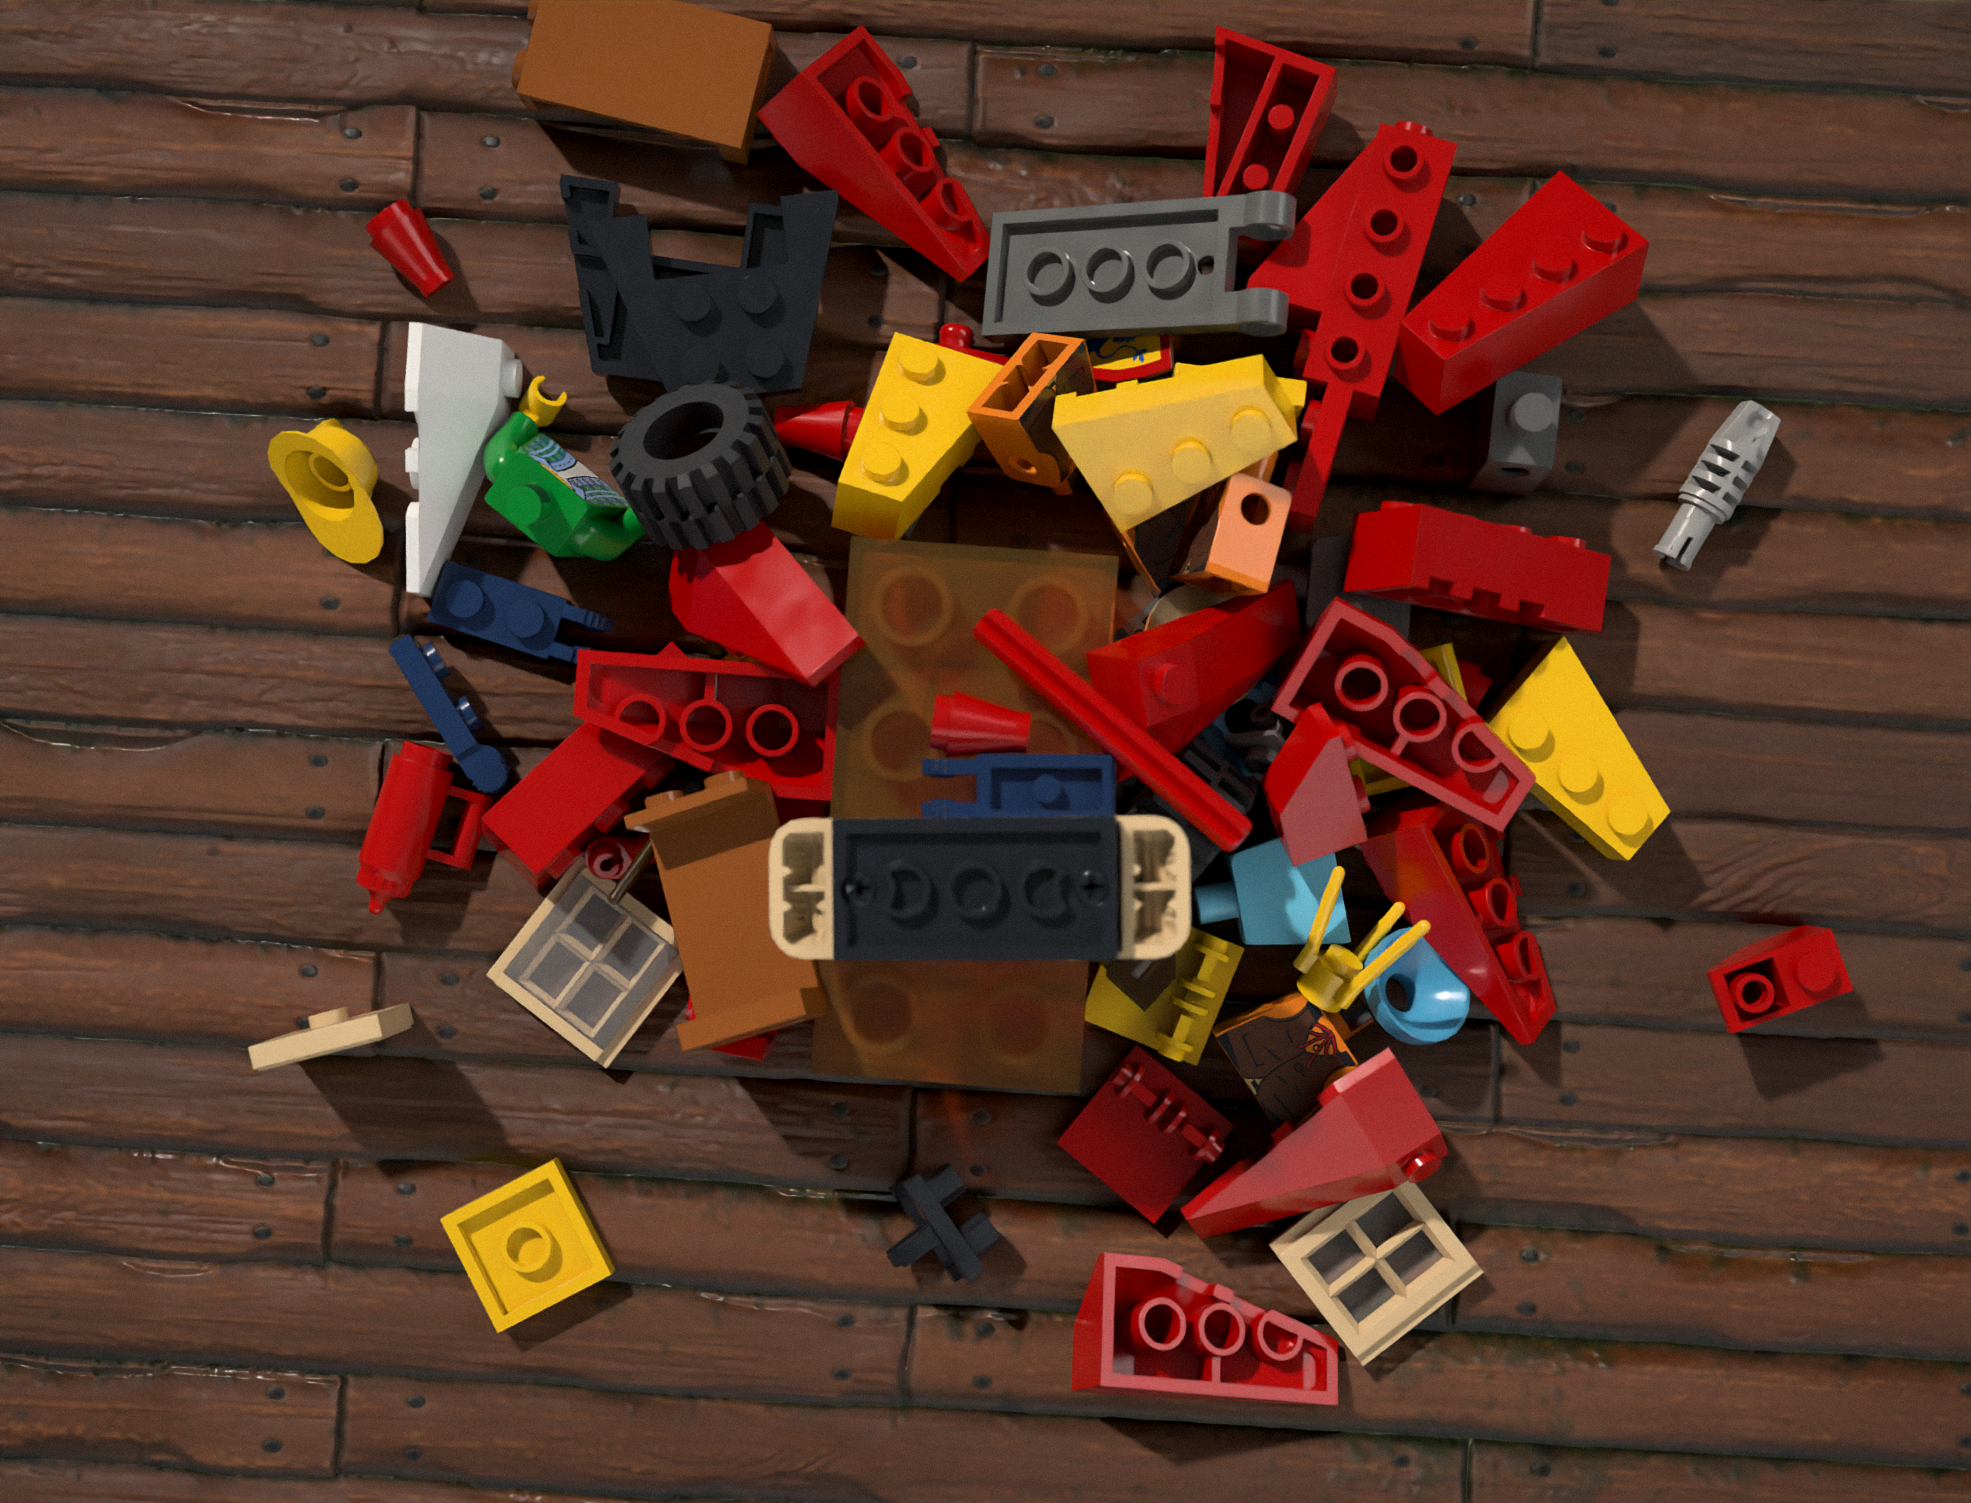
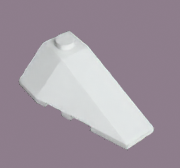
(460, 399)

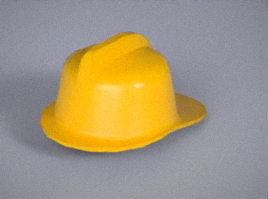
(332, 486)

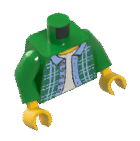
(551, 491)

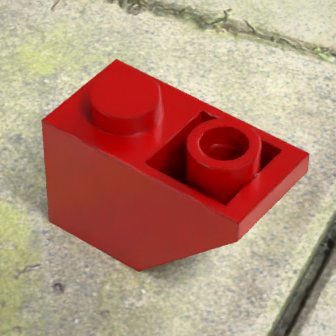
(1312, 792)
(1778, 977)

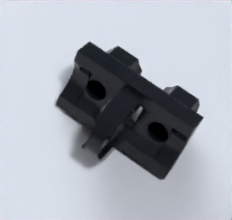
(956, 1248)

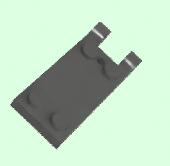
(1133, 269)

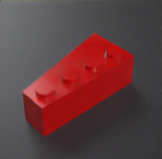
(1520, 294)
(1477, 568)
(571, 798)

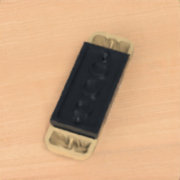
(980, 888)

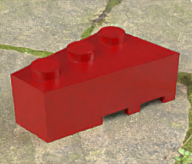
(1263, 122)

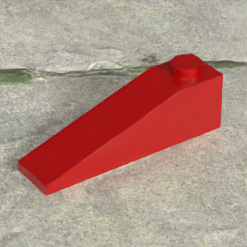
(857, 135)
(760, 605)
(1196, 666)
(1402, 714)
(717, 715)
(1454, 878)
(1357, 1145)
(1176, 1336)

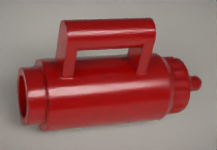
(407, 821)

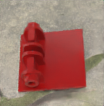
(1145, 1134)

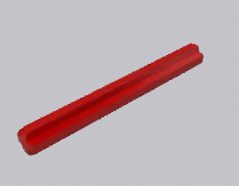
(1112, 730)

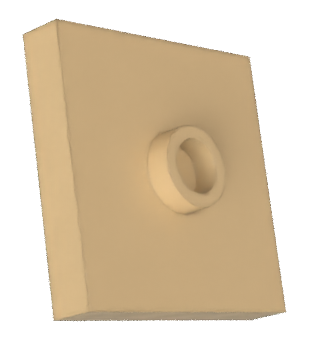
(330, 1033)

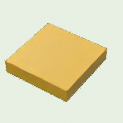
(527, 1245)

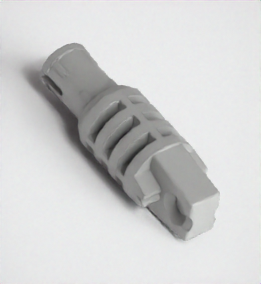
(1718, 481)

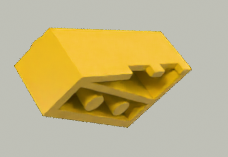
(1173, 435)
(909, 437)
(1577, 752)

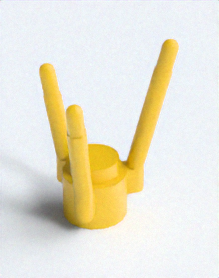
(1333, 976)

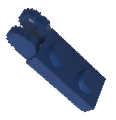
(509, 612)
(454, 719)
(1028, 785)

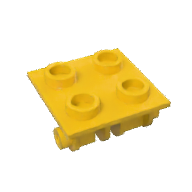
(1184, 1012)

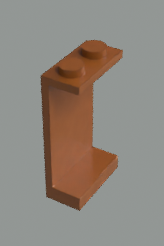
(650, 67)
(717, 894)

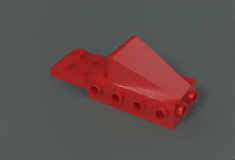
(1349, 289)

